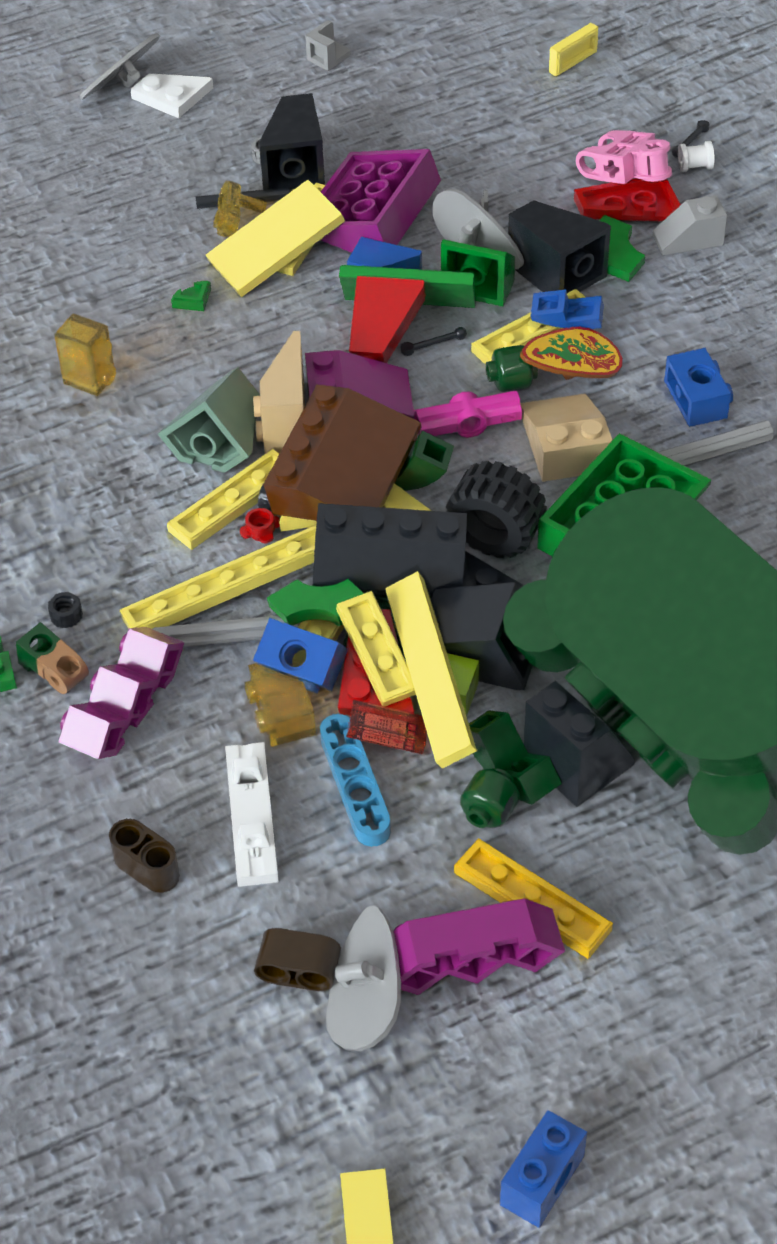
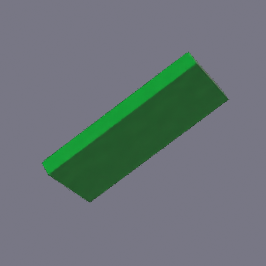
(441, 287)

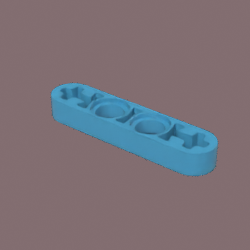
(356, 778)

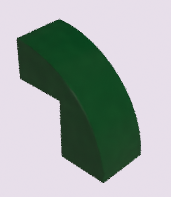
(425, 462)
(502, 748)

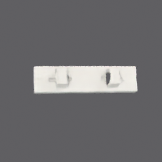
(251, 815)

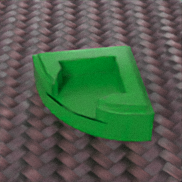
(192, 298)

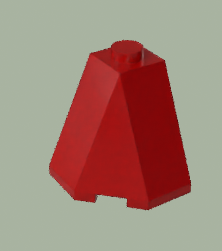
(383, 314)

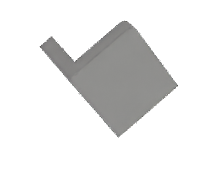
(322, 48)

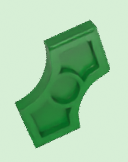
(623, 258)
(304, 602)

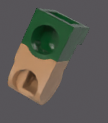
(51, 659)

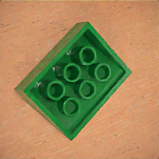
(616, 470)

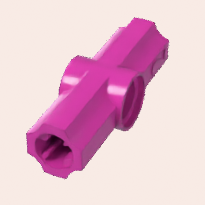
(469, 414)

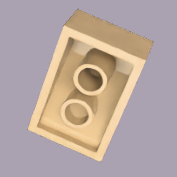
(280, 396)
(564, 434)

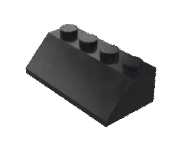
(387, 545)

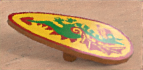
(574, 353)

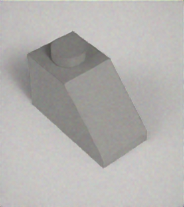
(692, 226)

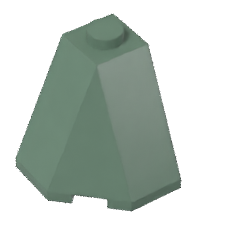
(216, 425)

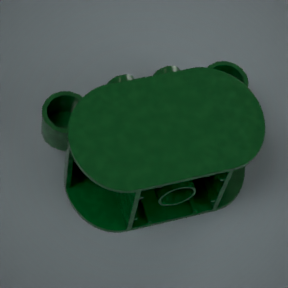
(669, 650)

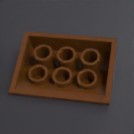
(340, 454)

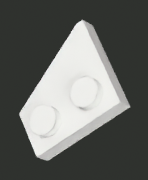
(171, 92)

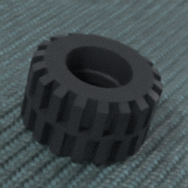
(499, 507)

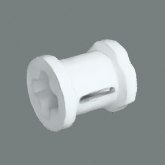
(696, 156)

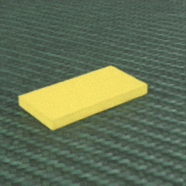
(275, 238)

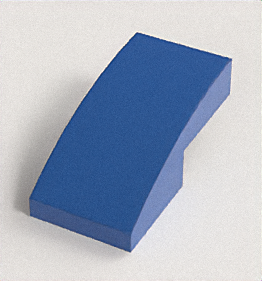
(557, 310)

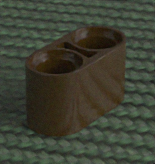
(145, 853)
(297, 959)

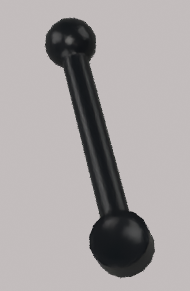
(702, 126)
(408, 348)

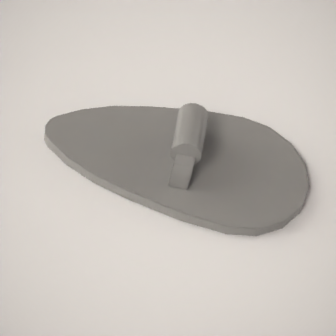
(118, 68)
(467, 222)
(365, 984)

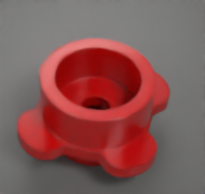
(260, 525)

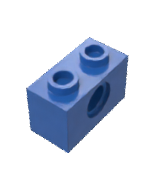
(698, 387)
(322, 660)
(543, 1168)

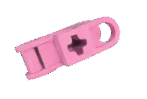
(627, 157)

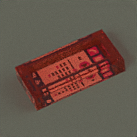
(387, 727)

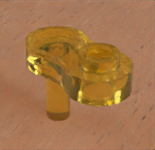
(229, 204)

